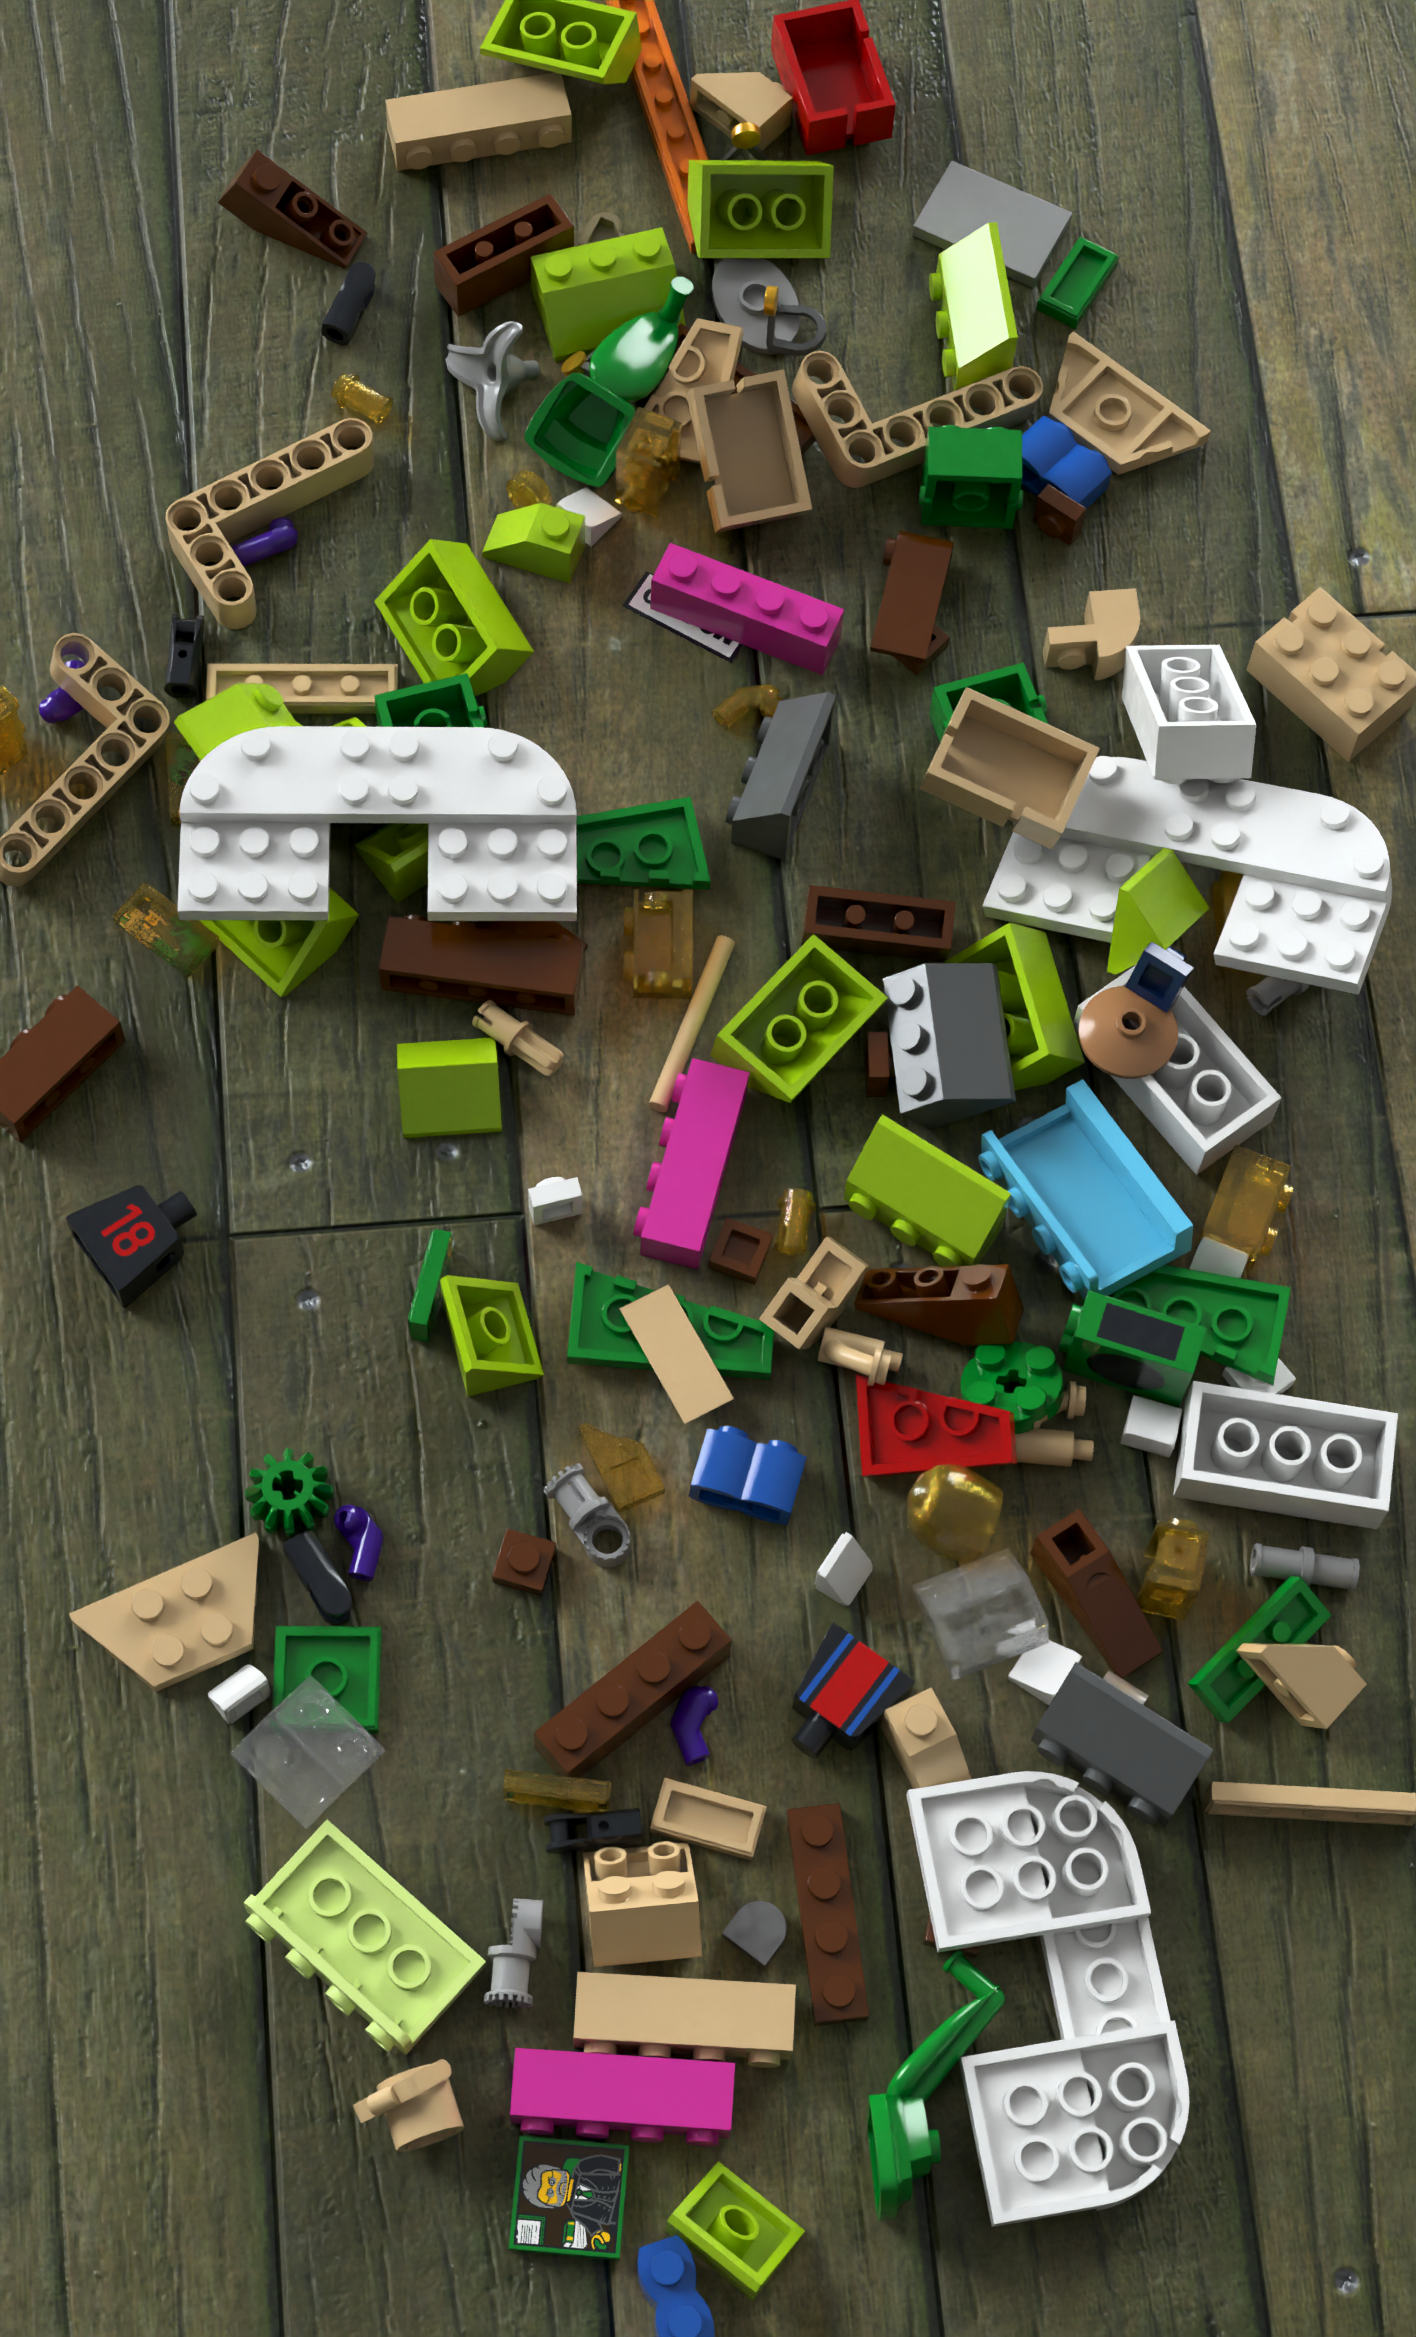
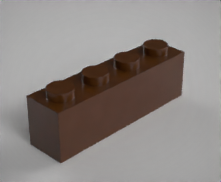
(481, 964)
(633, 1693)

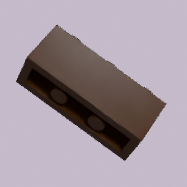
(499, 254)
(879, 923)
(54, 1060)

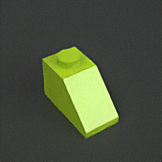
(538, 540)

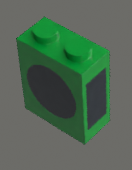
(1131, 1348)

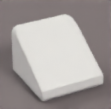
(598, 513)
(1219, 1258)
(1151, 1426)
(843, 1570)
(1044, 1670)
(240, 1693)

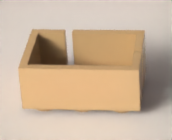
(749, 451)
(1333, 674)
(1009, 768)

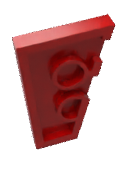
(917, 1430)

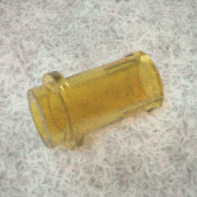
(361, 397)
(794, 1220)

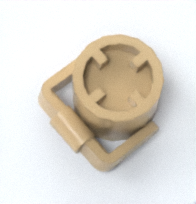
(416, 2106)

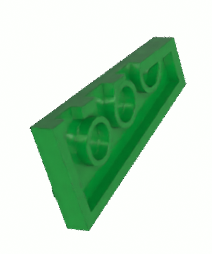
(642, 847)
(1240, 1314)
(603, 1337)

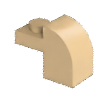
(1109, 627)
(816, 1296)

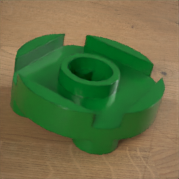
(1021, 1363)

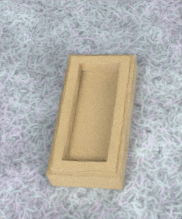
(708, 1819)

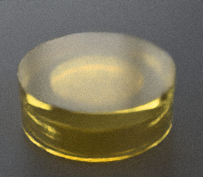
(527, 489)

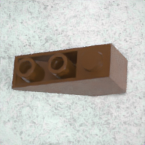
(290, 212)
(952, 1302)
(1096, 1592)

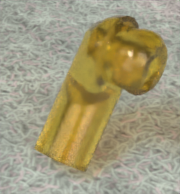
(744, 699)

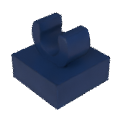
(1160, 976)

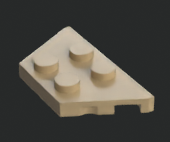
(1118, 411)
(181, 1617)

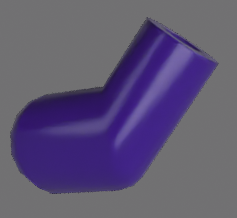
(277, 540)
(59, 704)
(363, 1536)
(687, 1719)

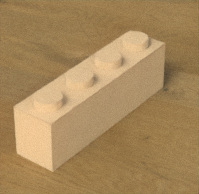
(479, 121)
(685, 2017)

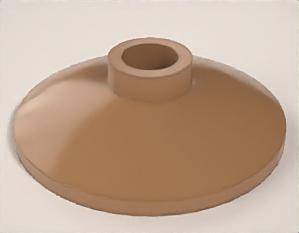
(1121, 1050)

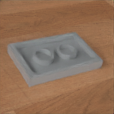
(970, 199)

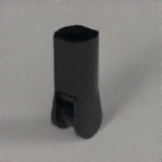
(350, 304)
(184, 657)
(319, 1577)
(604, 1830)

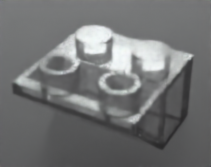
(982, 1613)
(308, 1752)

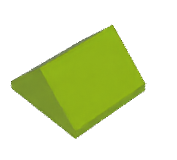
(398, 857)
(1154, 908)
(449, 1087)
(489, 1333)
(734, 2230)

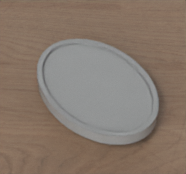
(739, 300)

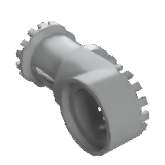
(588, 1514)
(513, 1961)

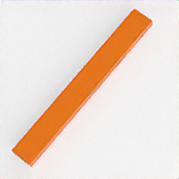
(665, 107)

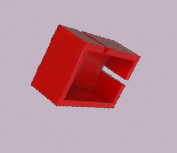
(819, 66)

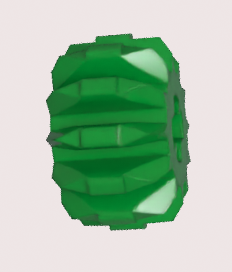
(269, 1492)

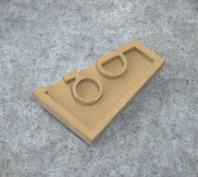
(704, 358)

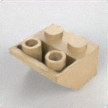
(642, 1904)

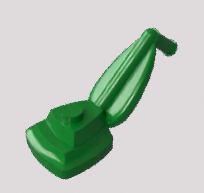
(588, 416)
(896, 2120)

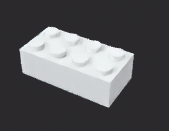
(1188, 713)
(1206, 1091)
(1286, 1455)

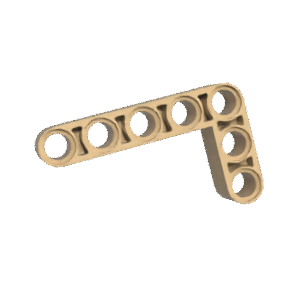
(911, 426)
(257, 508)
(90, 767)

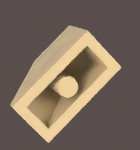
(742, 98)
(1306, 1678)
(924, 1741)

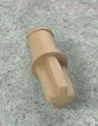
(518, 1038)

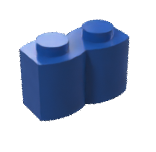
(1056, 459)
(747, 1475)
(668, 2284)

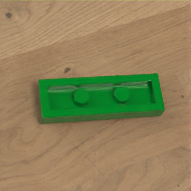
(1285, 1618)

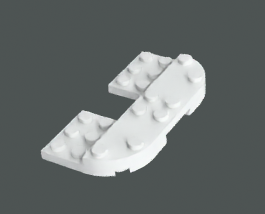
(266, 804)
(1309, 864)
(1108, 2102)

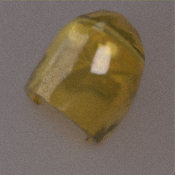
(954, 1511)

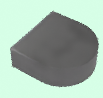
(757, 1931)

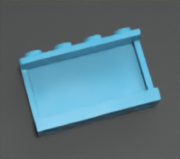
(1087, 1195)

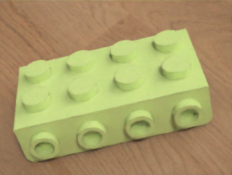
(363, 1939)

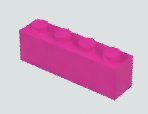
(746, 608)
(693, 1163)
(622, 2095)

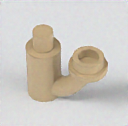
(859, 1354)
(1052, 1445)

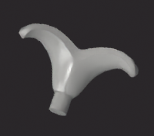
(492, 373)

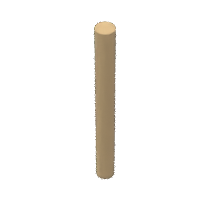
(692, 1023)

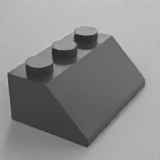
(782, 774)
(948, 1042)
(1120, 1746)

